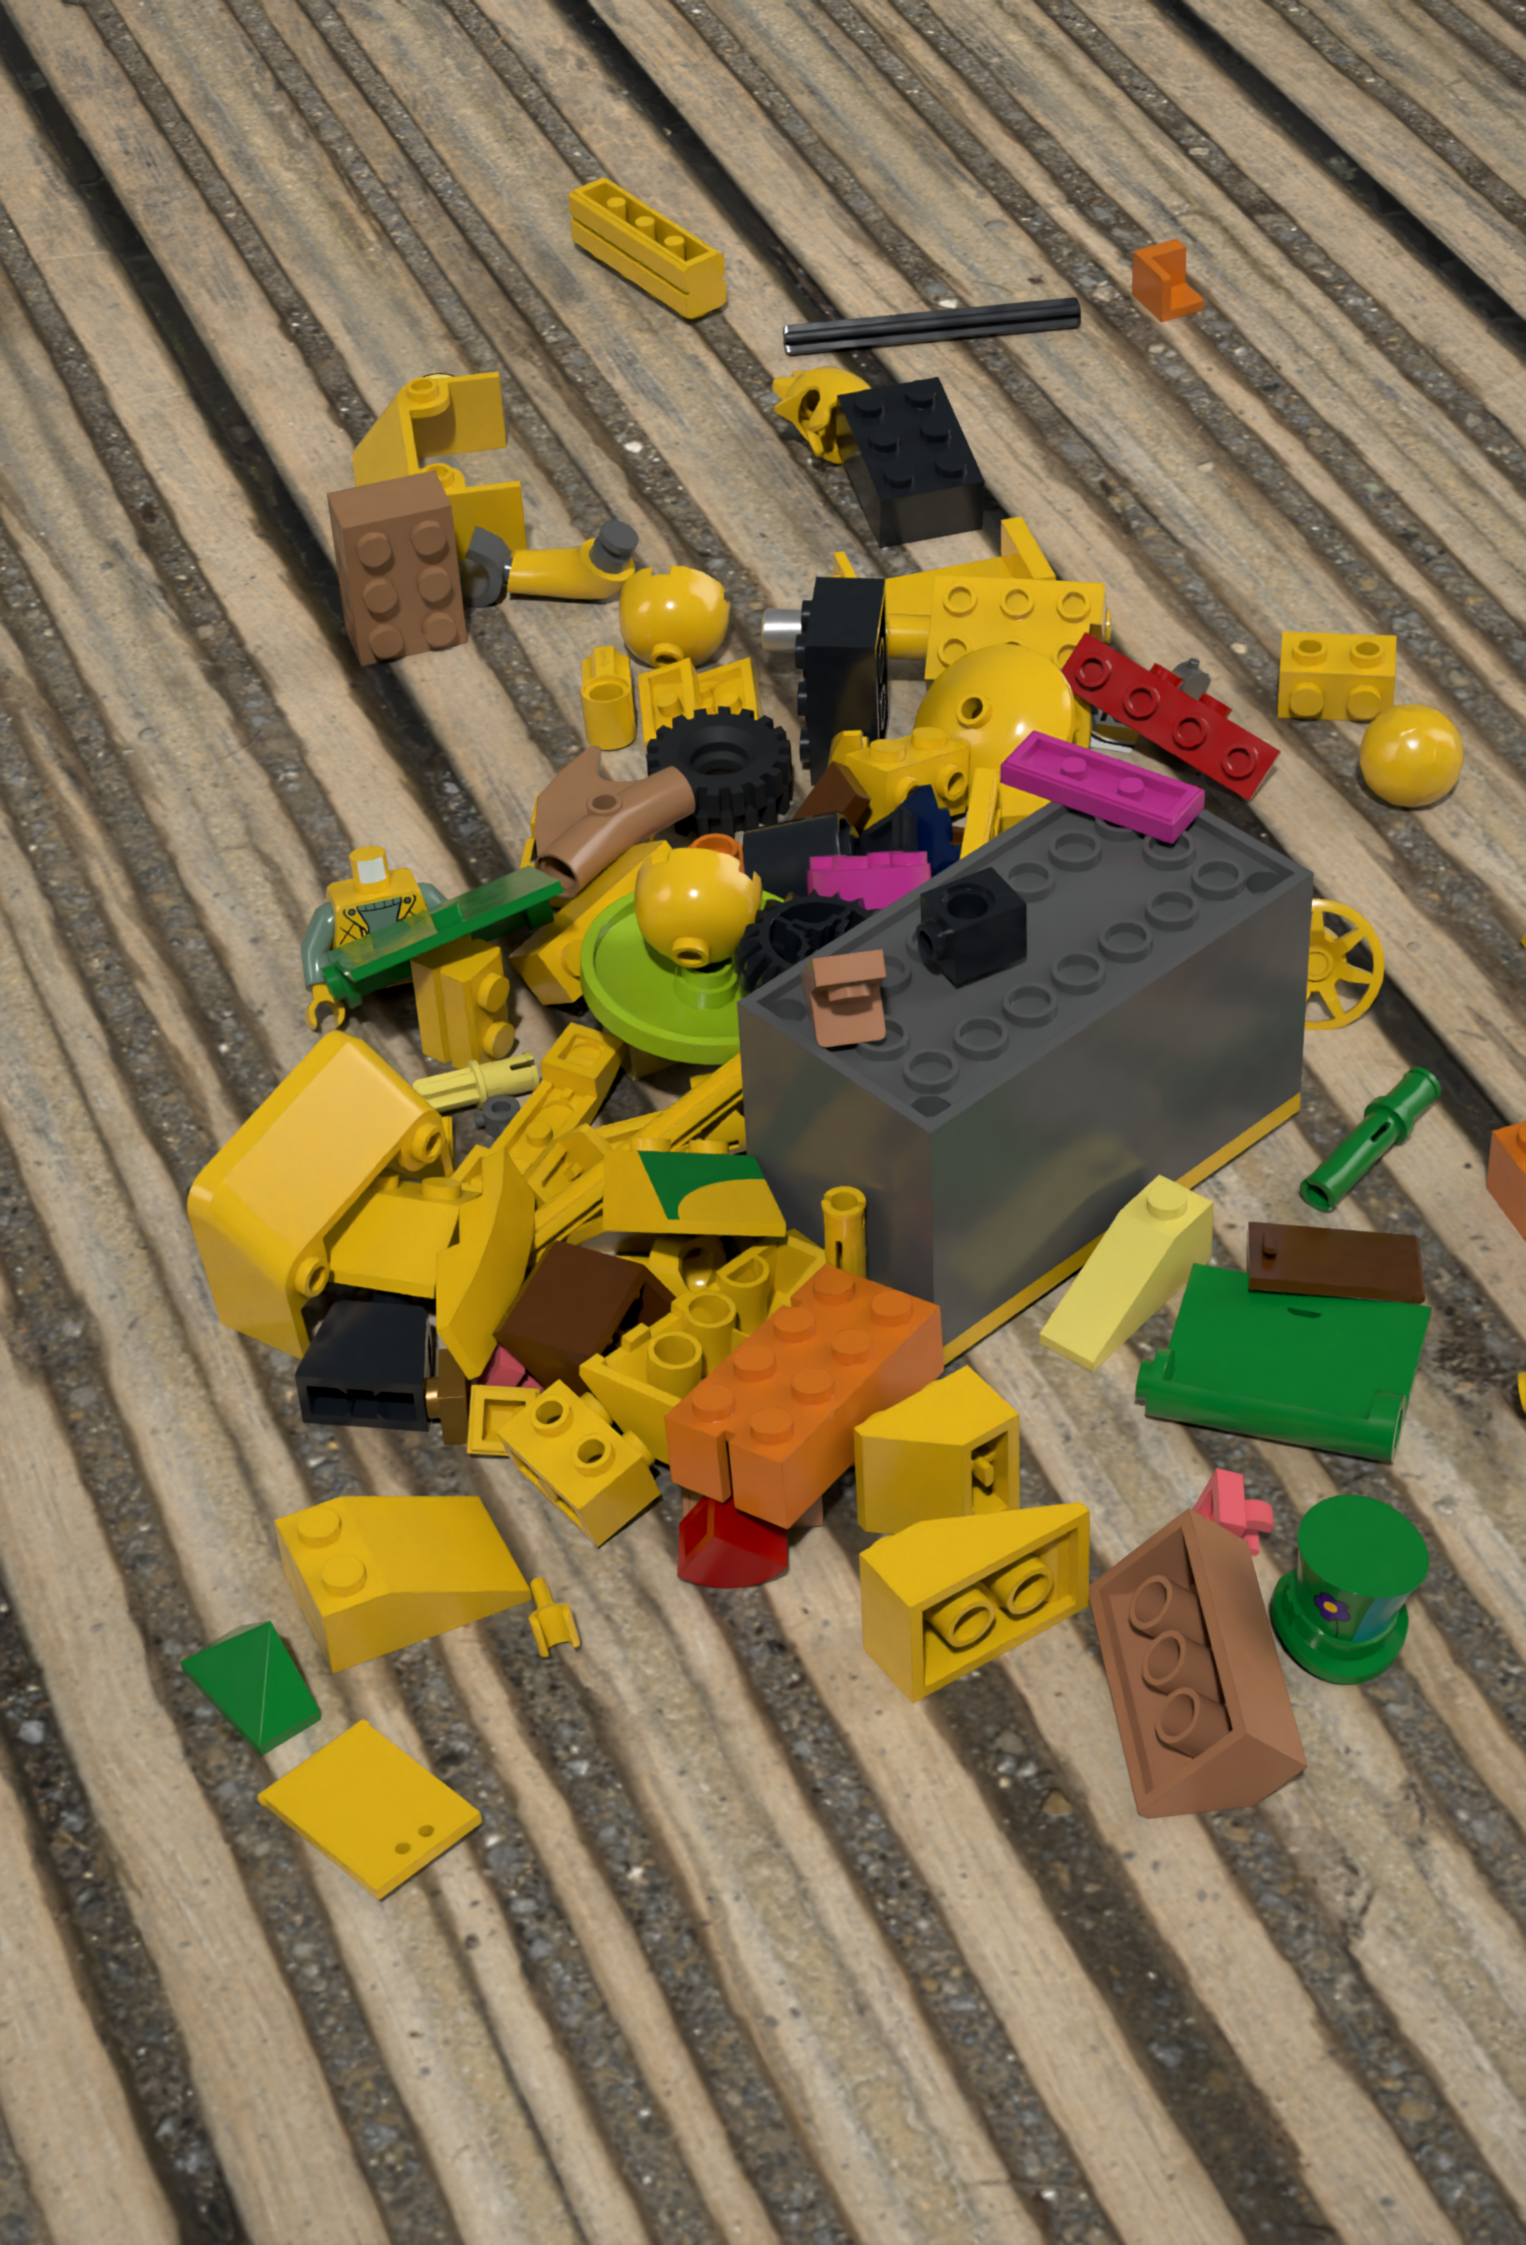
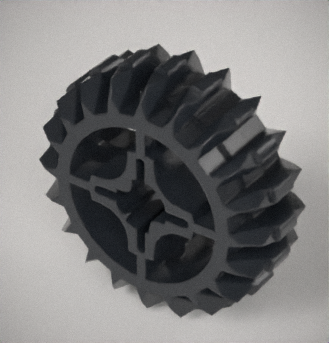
(791, 932)

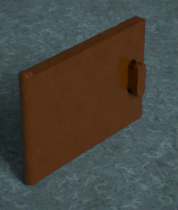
(1335, 1262)

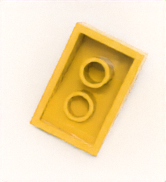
(394, 1571)
(970, 1590)

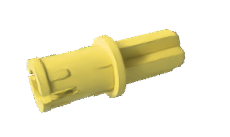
(479, 1082)

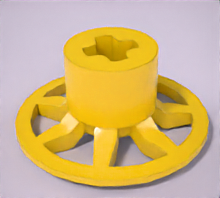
(1329, 966)

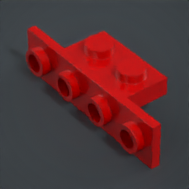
(1169, 717)

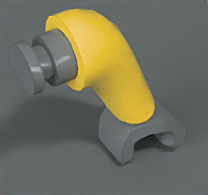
(578, 572)

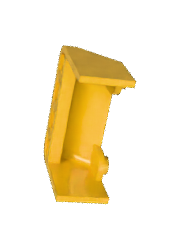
(446, 419)
(295, 1173)

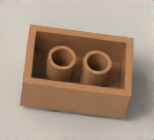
(397, 567)

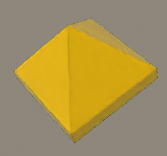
(491, 1409)

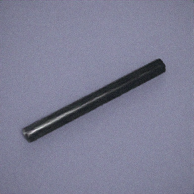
(931, 326)

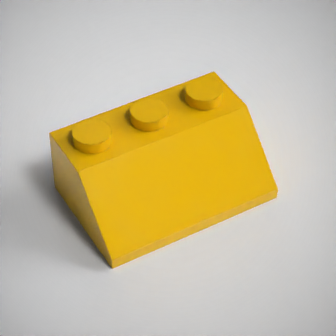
(394, 1234)

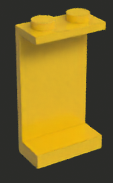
(914, 592)

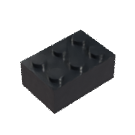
(909, 462)
(842, 665)

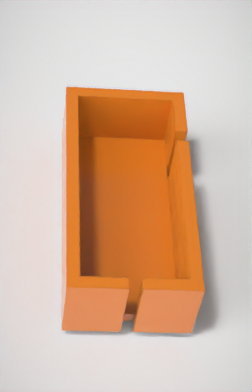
(799, 1391)

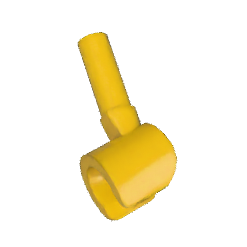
(551, 1621)

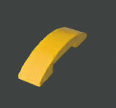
(573, 1087)

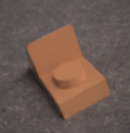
(845, 997)

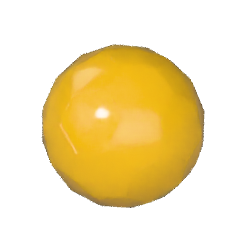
(1411, 755)

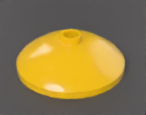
(1017, 693)

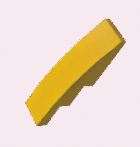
(488, 1265)

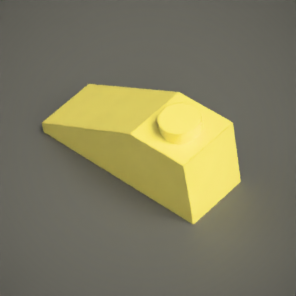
(1131, 1272)

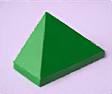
(254, 1685)

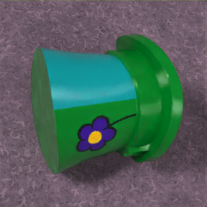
(1348, 1597)

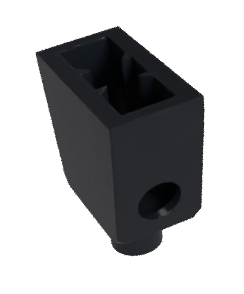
(369, 1365)

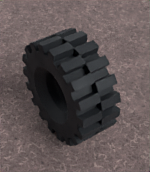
(733, 766)

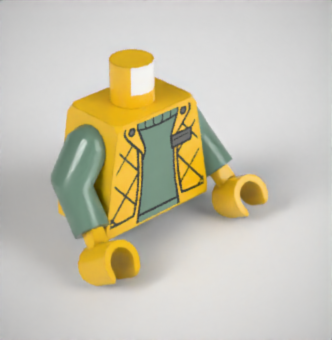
(356, 909)

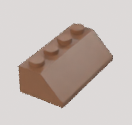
(1195, 1672)

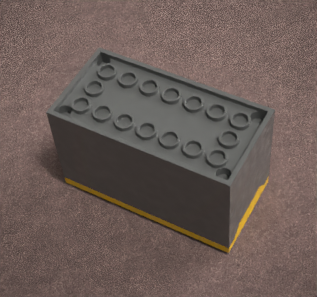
(1052, 1090)

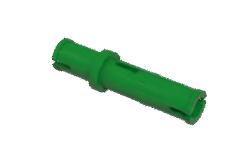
(1385, 1123)

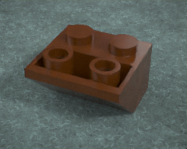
(578, 1307)

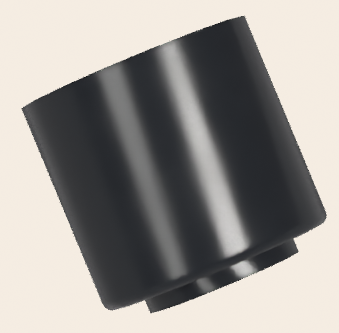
(783, 850)

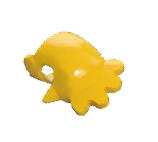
(811, 405)

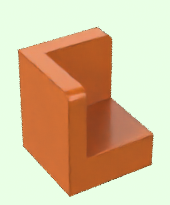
(1161, 281)

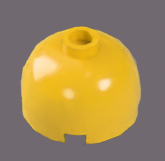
(673, 616)
(695, 905)

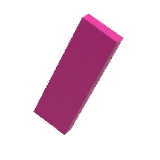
(1102, 786)

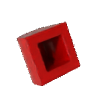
(729, 1546)

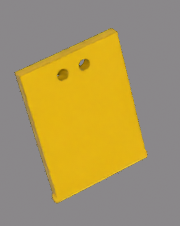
(370, 1809)

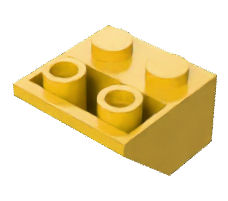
(937, 1456)

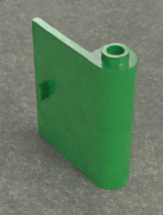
(483, 913)
(1288, 1365)

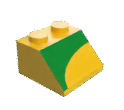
(687, 1191)

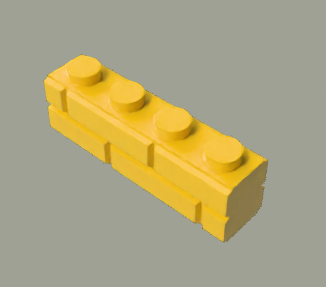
(648, 248)

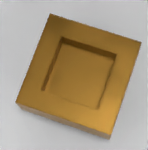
(449, 1399)

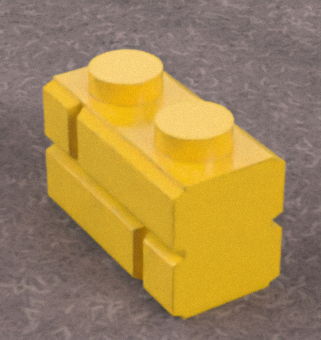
(462, 1002)

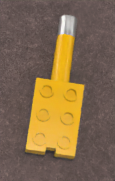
(975, 615)

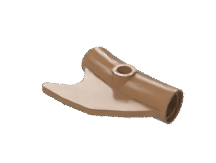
(593, 821)

